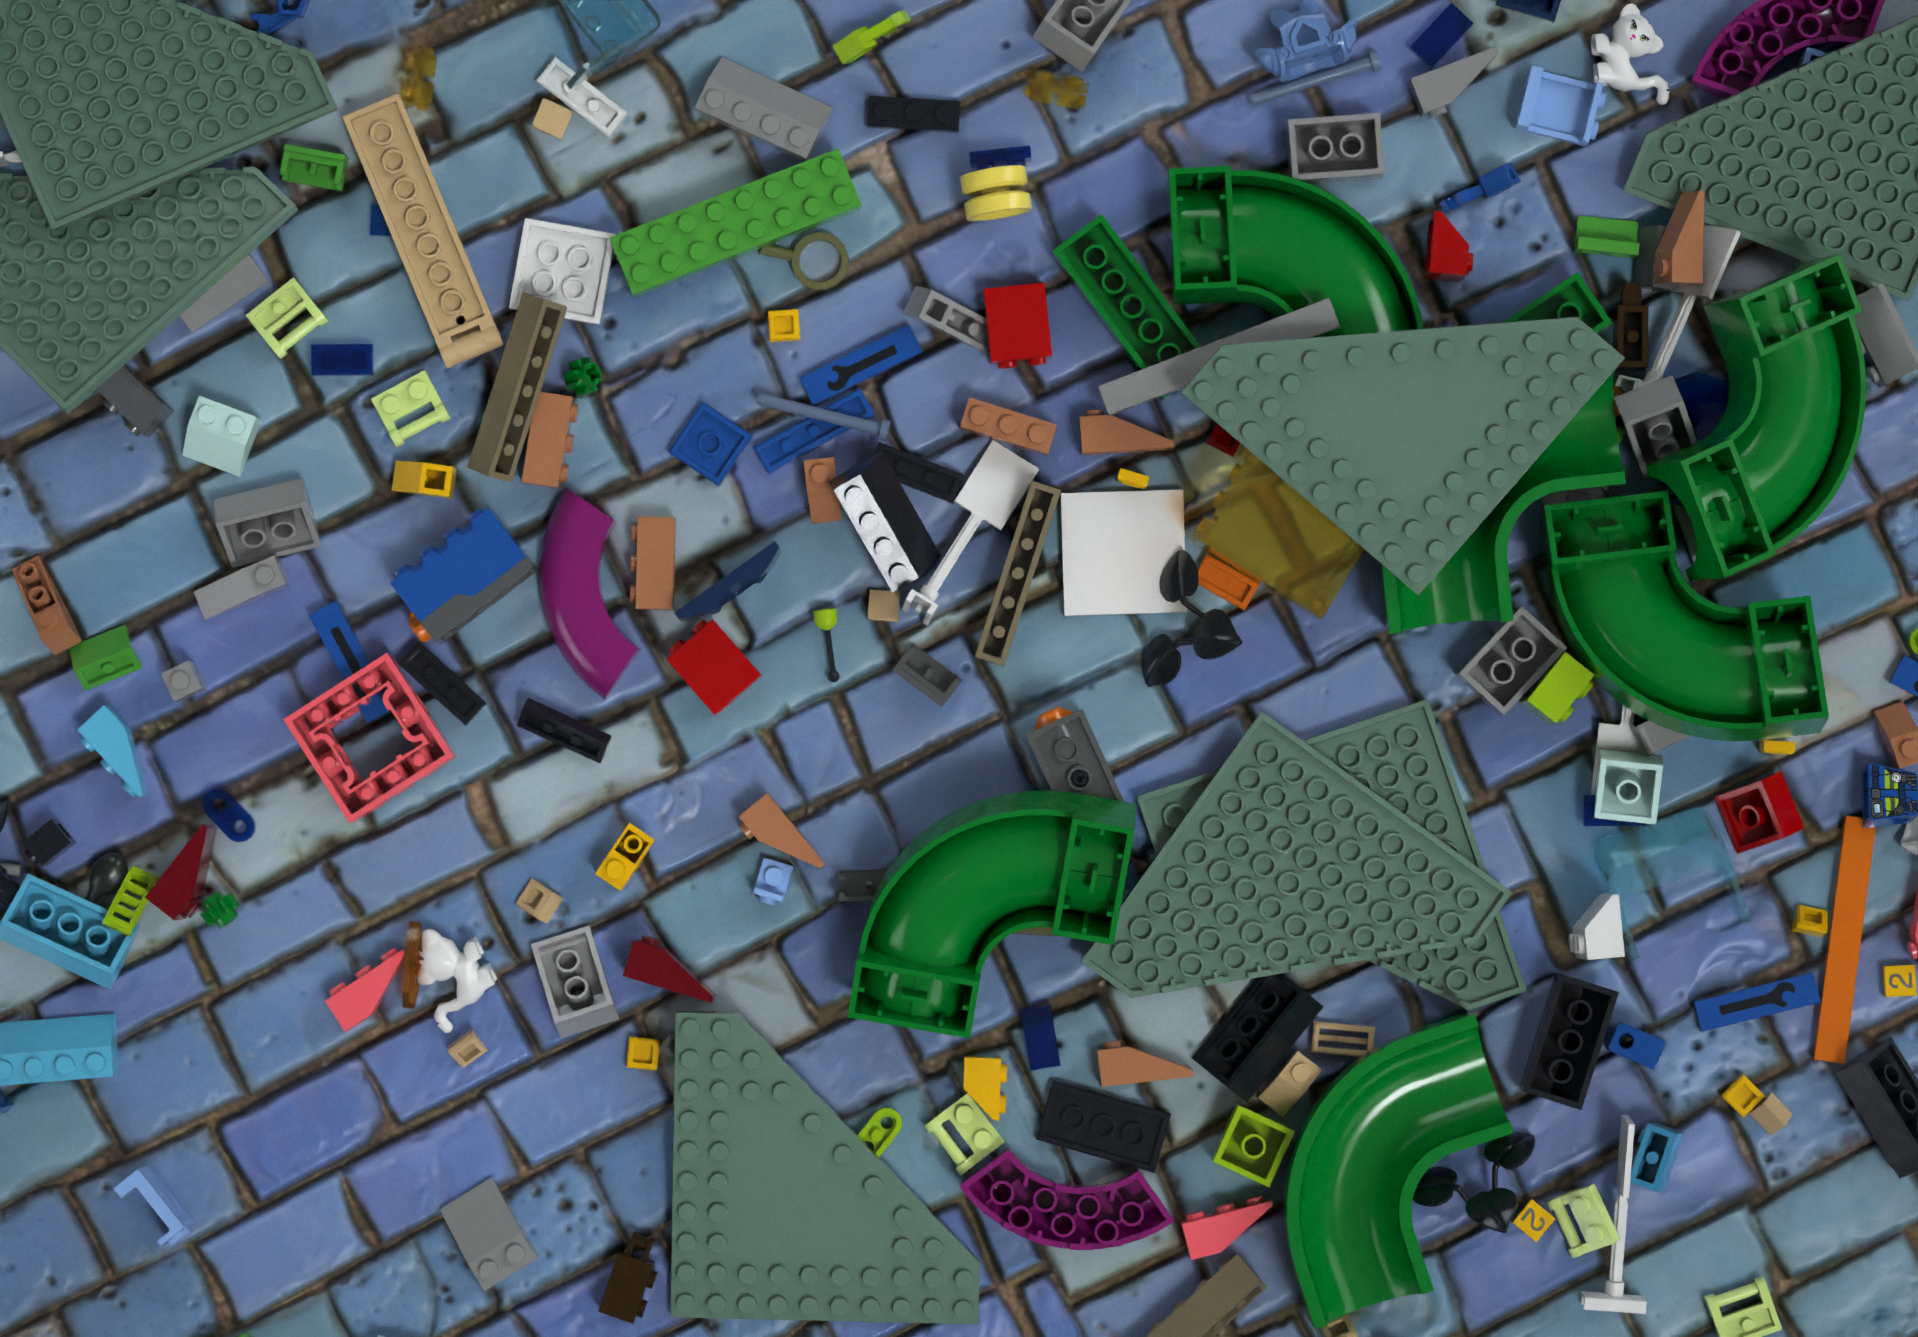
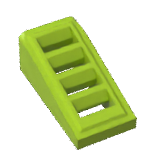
(139, 883)

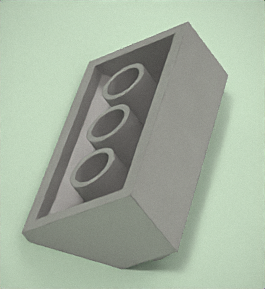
(763, 109)

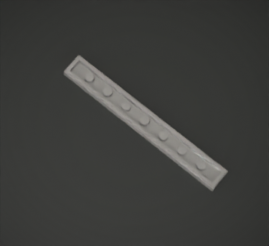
(1180, 370)

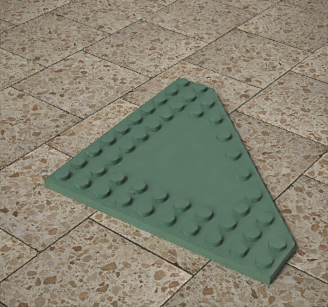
(140, 95)
(1808, 160)
(111, 283)
(1406, 428)
(1407, 766)
(1289, 874)
(788, 1204)

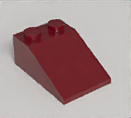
(185, 879)
(660, 967)

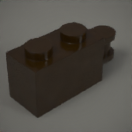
(1631, 329)
(629, 1281)

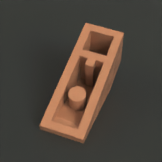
(1681, 246)
(1113, 435)
(774, 828)
(1130, 1065)

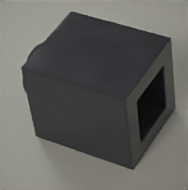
(48, 843)

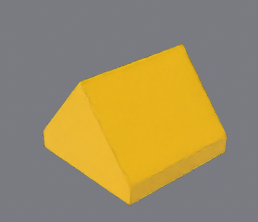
(1810, 921)

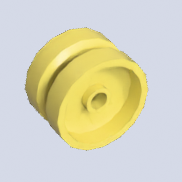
(995, 193)

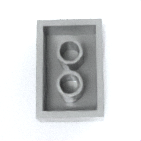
(1335, 148)
(1655, 421)
(1511, 661)

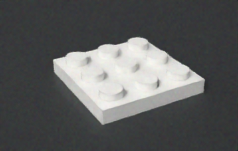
(565, 267)

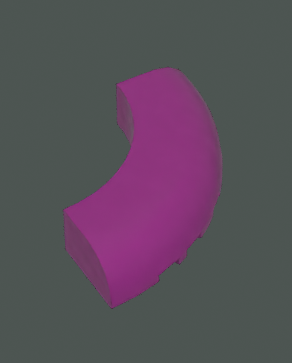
(1775, 31)
(574, 594)
(1065, 1213)

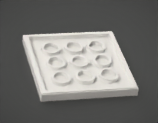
(1118, 550)

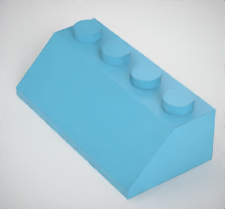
(66, 931)
(58, 1049)

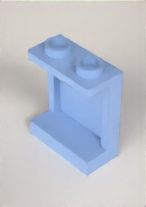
(1559, 107)
(160, 1200)

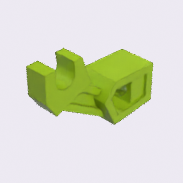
(863, 39)

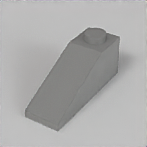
(1442, 86)
(948, 318)
(242, 587)

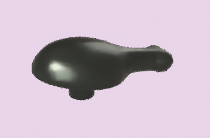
(106, 876)

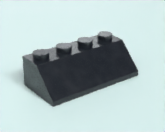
(885, 521)
(1257, 1033)
(1568, 1041)
(1887, 1101)

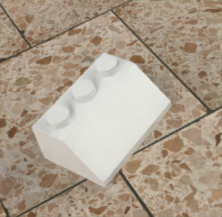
(1599, 930)

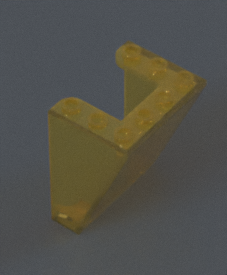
(1278, 538)

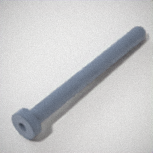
(1319, 78)
(825, 415)

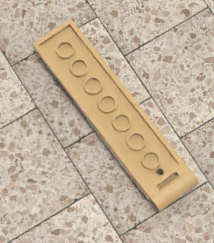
(423, 230)

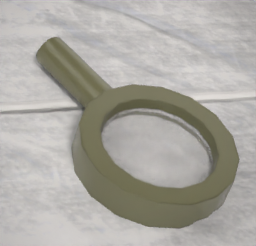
(817, 260)

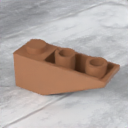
(46, 606)

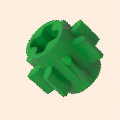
(582, 376)
(220, 909)

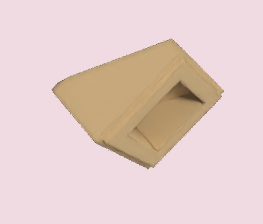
(552, 119)
(883, 606)
(539, 901)

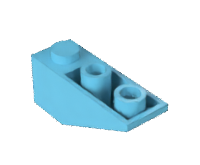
(114, 742)

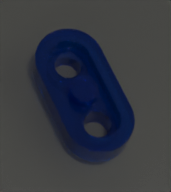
(229, 816)

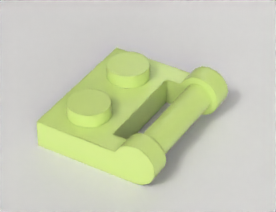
(281, 309)
(406, 399)
(973, 1128)
(1591, 1219)
(1747, 1322)

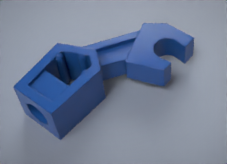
(271, 24)
(1488, 186)

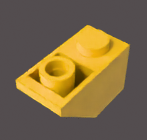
(424, 479)
(625, 857)
(983, 1083)

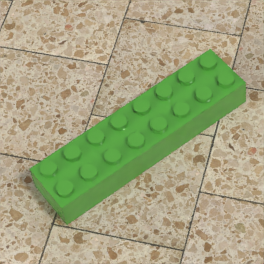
(735, 223)

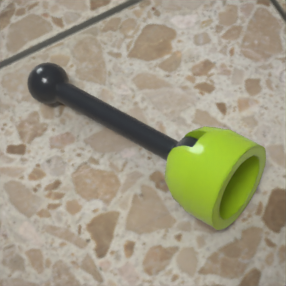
(826, 620)

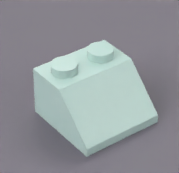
(220, 436)
(1628, 786)

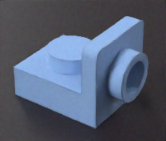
(772, 881)

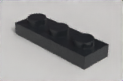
(913, 114)
(922, 474)
(442, 683)
(564, 730)

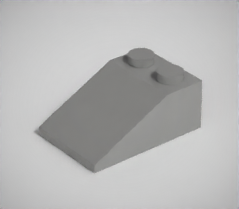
(1079, 28)
(574, 982)
(489, 1234)

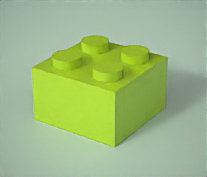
(1557, 689)
(1252, 1145)

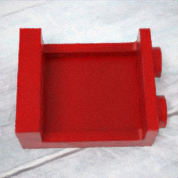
(1018, 325)
(713, 666)

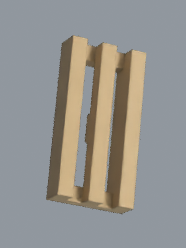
(1346, 1027)

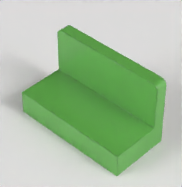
(1606, 237)
(104, 657)

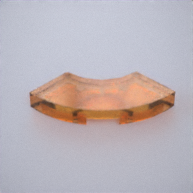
(410, 985)

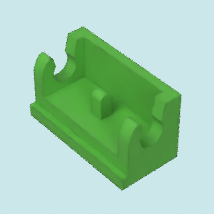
(314, 167)

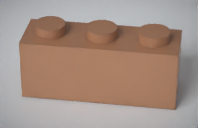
(1008, 427)
(550, 441)
(654, 563)

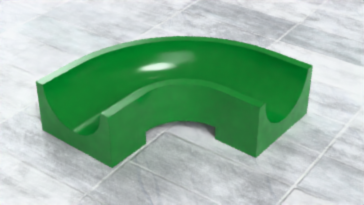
(1282, 249)
(1786, 421)
(1476, 578)
(1663, 644)
(972, 884)
(1365, 1155)

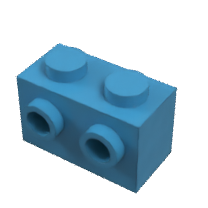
(1655, 1156)

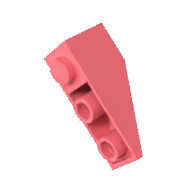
(363, 996)
(1216, 1231)

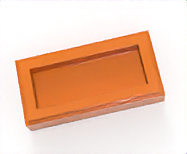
(1226, 582)

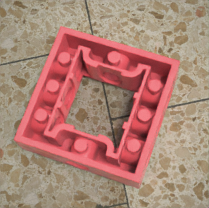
(313, 725)

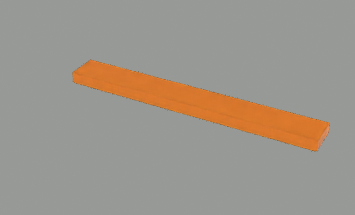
(1844, 941)

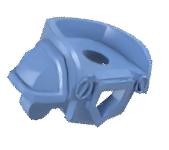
(1305, 43)

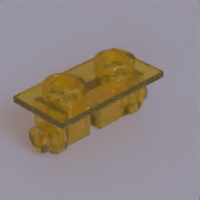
(418, 66)
(1046, 84)

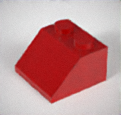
(1446, 251)
(1759, 812)

